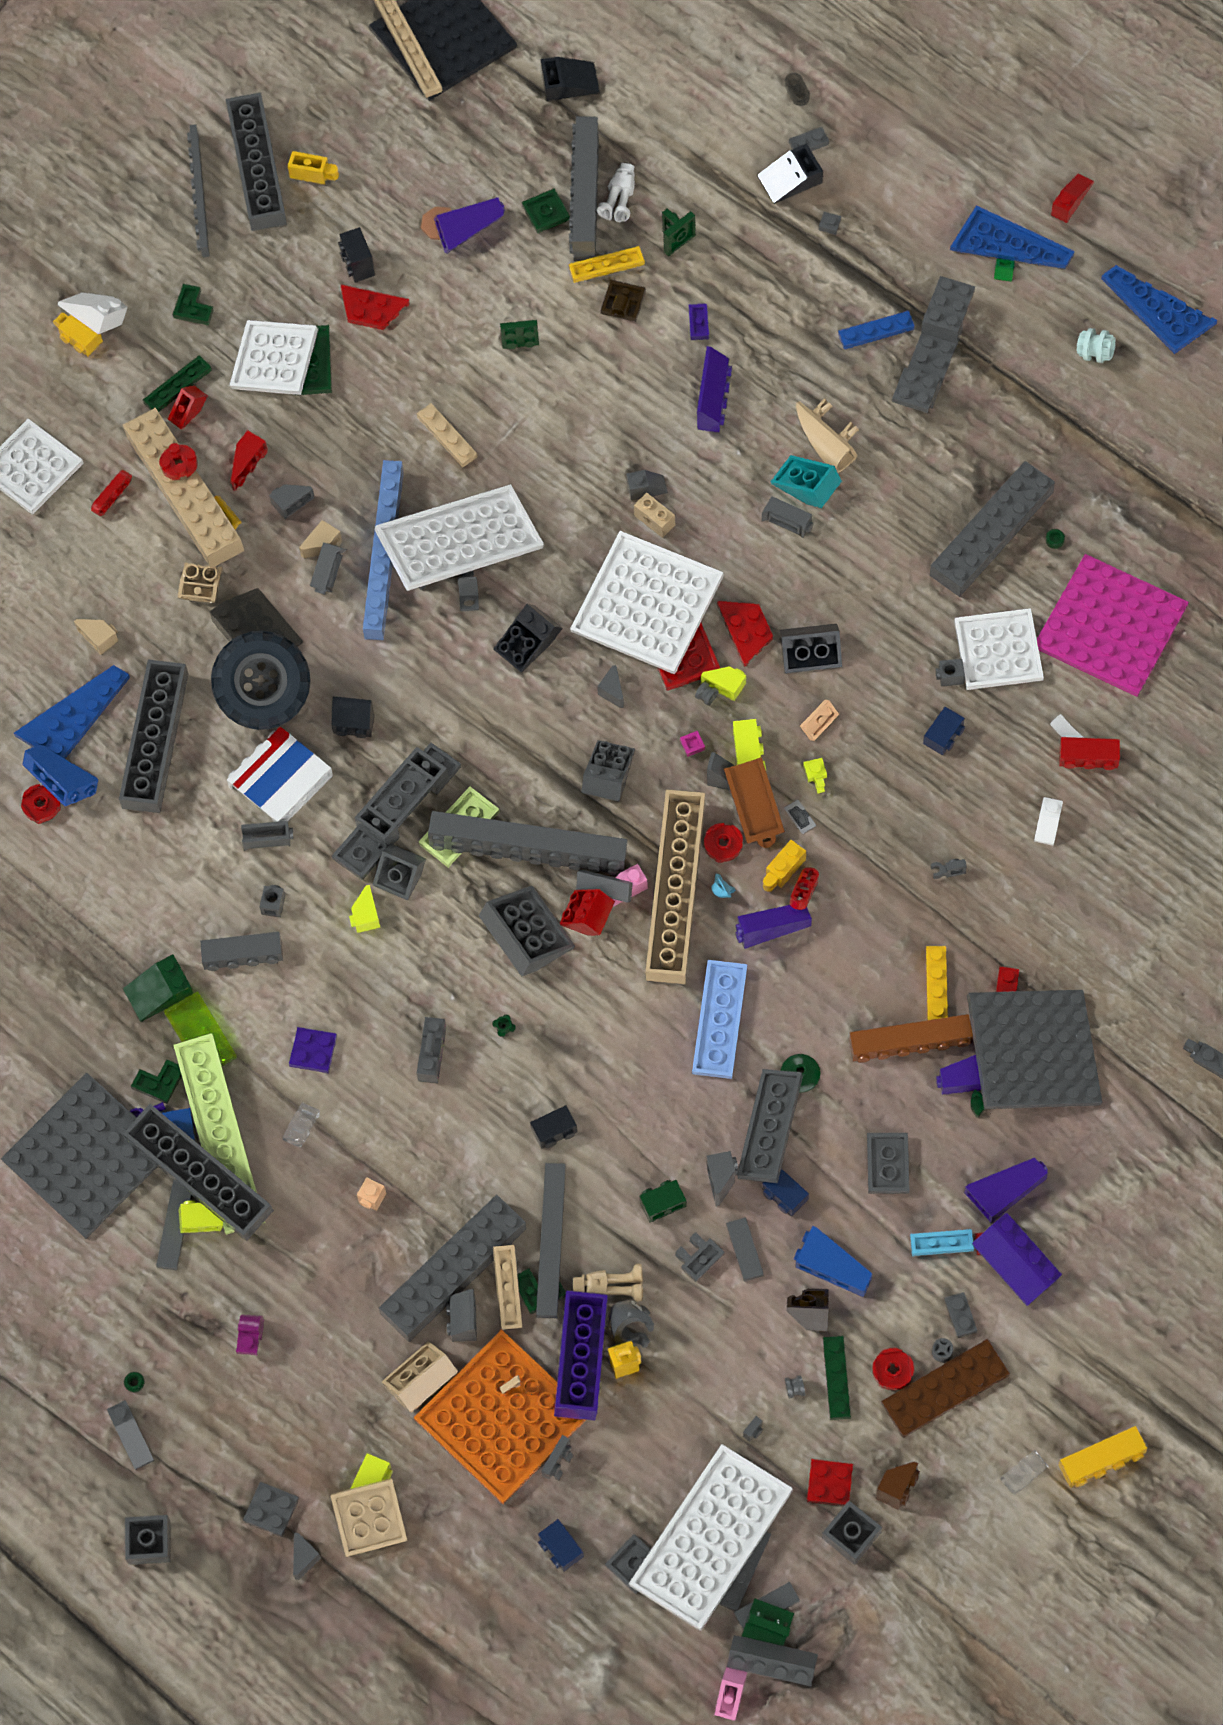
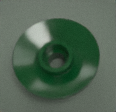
(811, 1070)

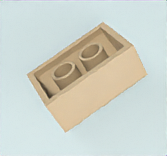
(420, 1376)

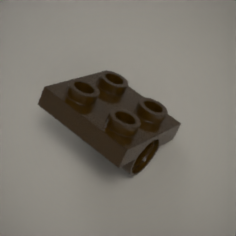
(623, 300)

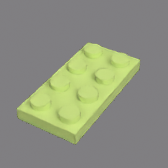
(468, 804)

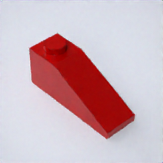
(1071, 197)

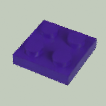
(313, 1050)

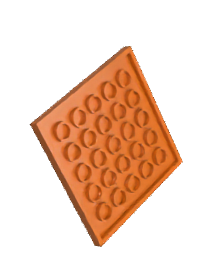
(493, 1433)

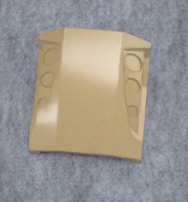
(199, 583)

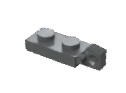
(1205, 1056)

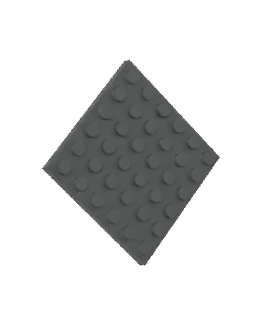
(1034, 1049)
(81, 1157)

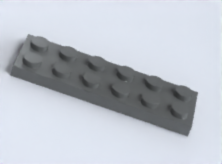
(770, 1126)

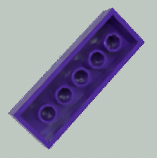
(580, 1355)

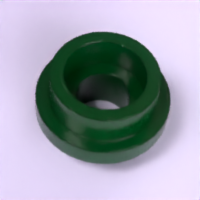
(134, 1376)

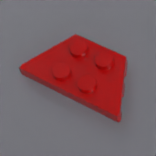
(371, 307)
(746, 627)

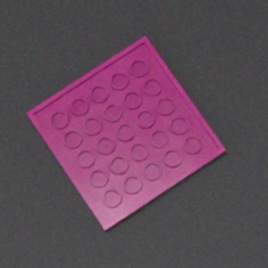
(1111, 625)

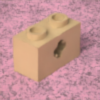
(654, 515)

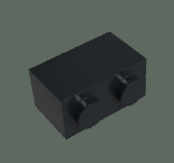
(554, 1127)

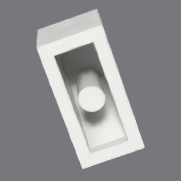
(1048, 821)

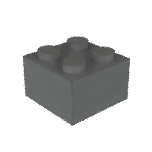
(851, 1532)
(148, 1539)

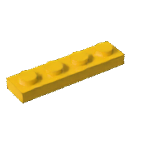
(606, 264)
(936, 982)

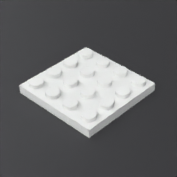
(273, 357)
(34, 466)
(998, 649)

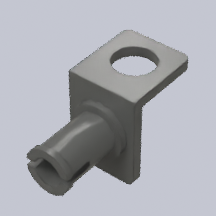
(468, 591)

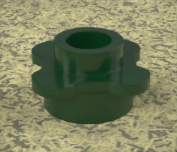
(505, 1019)

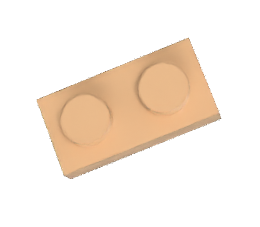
(819, 720)

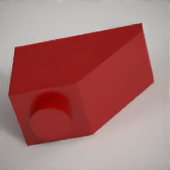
(187, 406)

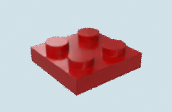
(829, 1482)

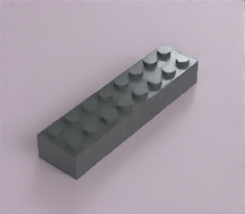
(256, 161)
(584, 188)
(992, 528)
(153, 736)
(198, 1172)
(452, 1268)

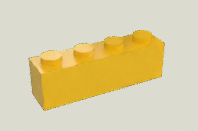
(1103, 1456)

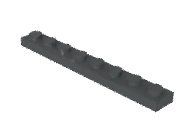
(198, 196)

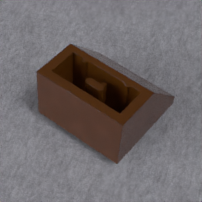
(896, 1483)

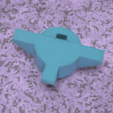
(721, 888)

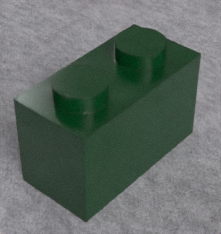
(662, 1200)

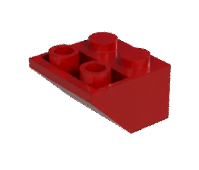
(587, 911)

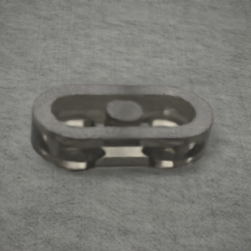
(798, 90)

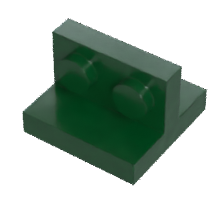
(676, 230)
(767, 1623)

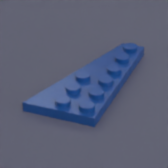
(999, 238)
(1161, 312)
(70, 719)

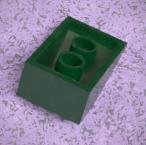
(158, 988)

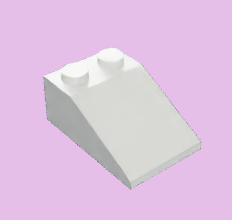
(95, 310)

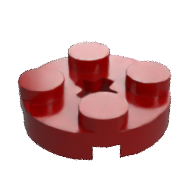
(174, 453)
(39, 814)
(725, 832)
(900, 1360)

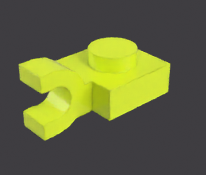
(816, 772)

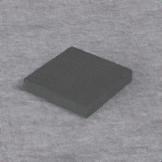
(628, 1560)

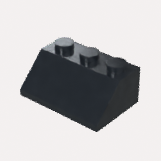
(811, 648)

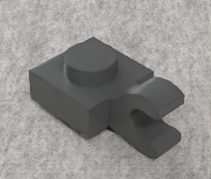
(950, 869)

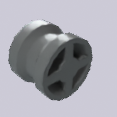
(706, 693)
(944, 1346)
(794, 1386)

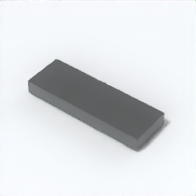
(613, 887)
(744, 1249)
(781, 1597)

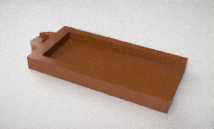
(754, 802)

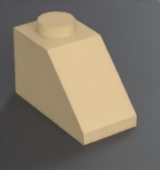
(322, 533)
(97, 633)

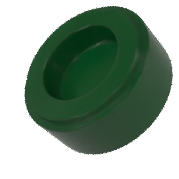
(1055, 538)

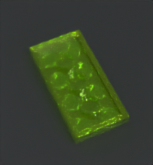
(193, 1019)

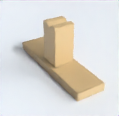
(513, 1383)

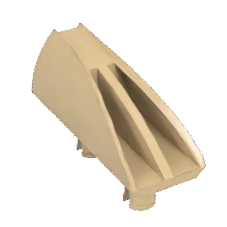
(829, 445)

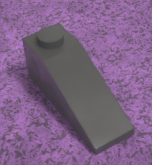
(130, 1434)

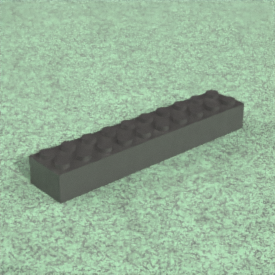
(527, 843)

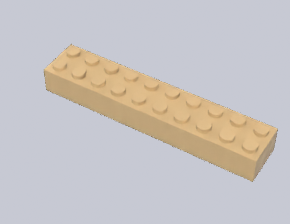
(187, 496)
(675, 887)

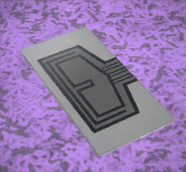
(800, 816)

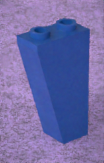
(59, 775)
(831, 1263)

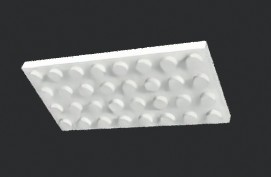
(458, 537)
(711, 1537)

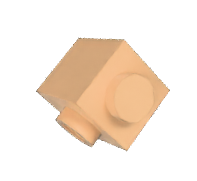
(371, 1194)

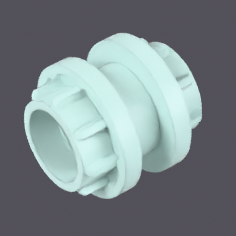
(1096, 345)

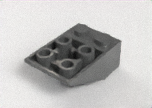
(607, 770)

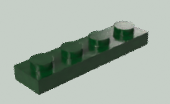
(183, 378)
(836, 1378)

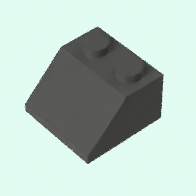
(398, 871)
(721, 1172)
(462, 1316)

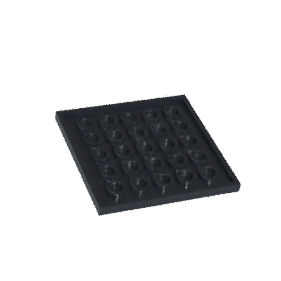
(453, 35)

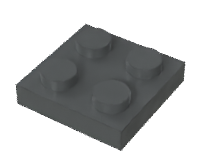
(271, 1509)

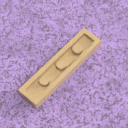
(446, 435)
(507, 1287)

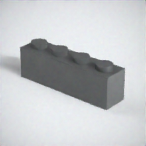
(241, 950)
(772, 1660)

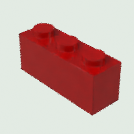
(1089, 753)

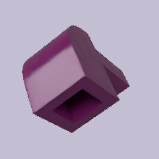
(249, 1333)

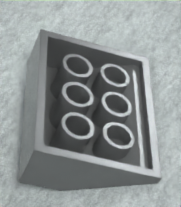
(525, 930)

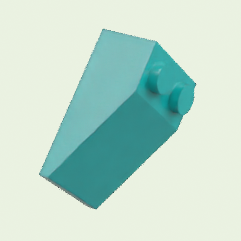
(807, 480)

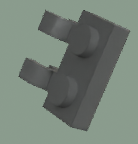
(701, 1261)
(552, 1466)

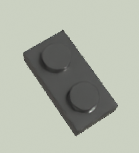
(815, 139)
(960, 1315)

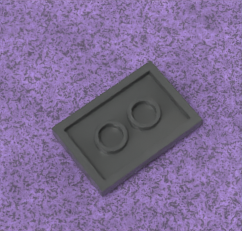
(888, 1163)

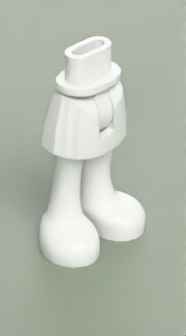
(620, 184)

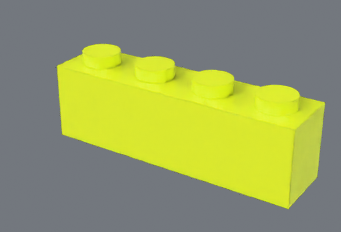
(746, 741)

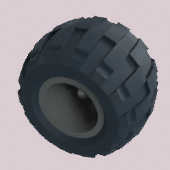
(277, 654)

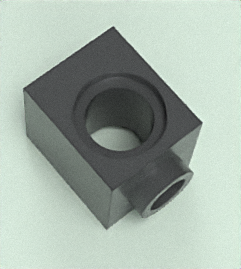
(953, 665)
(272, 908)

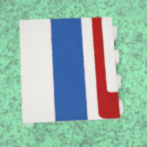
(280, 776)

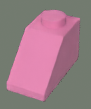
(635, 875)
(730, 1693)

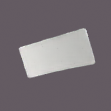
(1063, 728)

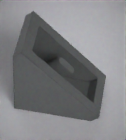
(610, 688)
(304, 1557)

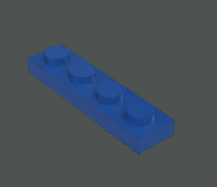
(876, 330)

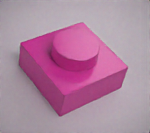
(692, 743)

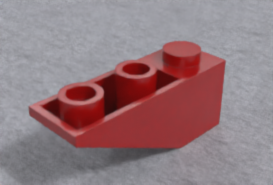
(247, 455)

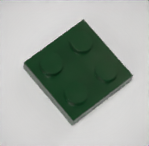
(545, 210)
(519, 334)

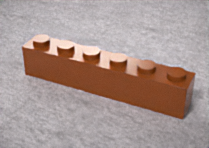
(910, 1038)

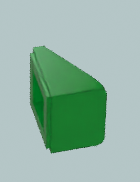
(1004, 270)

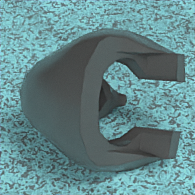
(627, 1312)

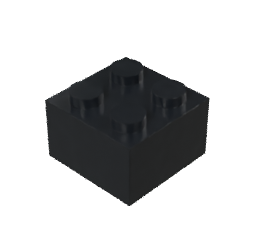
(356, 255)

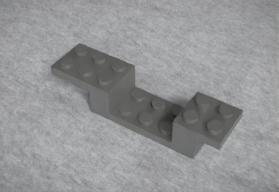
(936, 346)
(391, 805)

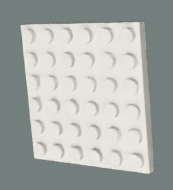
(647, 602)

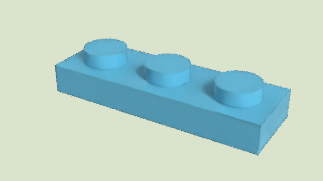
(941, 1242)

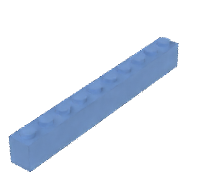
(381, 565)

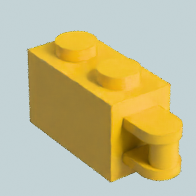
(311, 168)
(77, 334)
(784, 866)
(624, 1359)

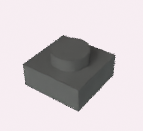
(830, 223)
(753, 1429)

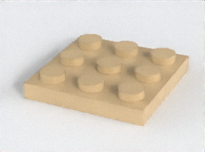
(368, 1517)

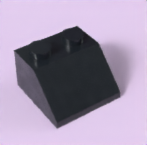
(352, 717)

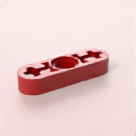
(111, 493)
(804, 894)

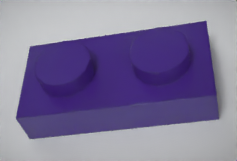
(698, 322)

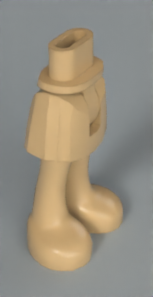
(599, 1282)

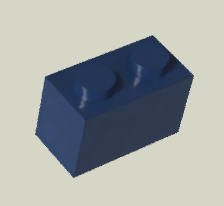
(944, 731)
(786, 1193)
(560, 1545)

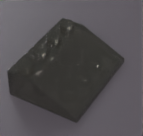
(251, 613)

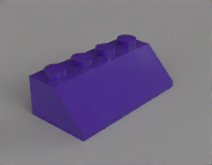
(713, 391)
(1016, 1259)

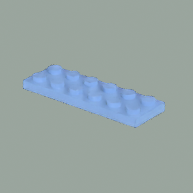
(719, 1019)

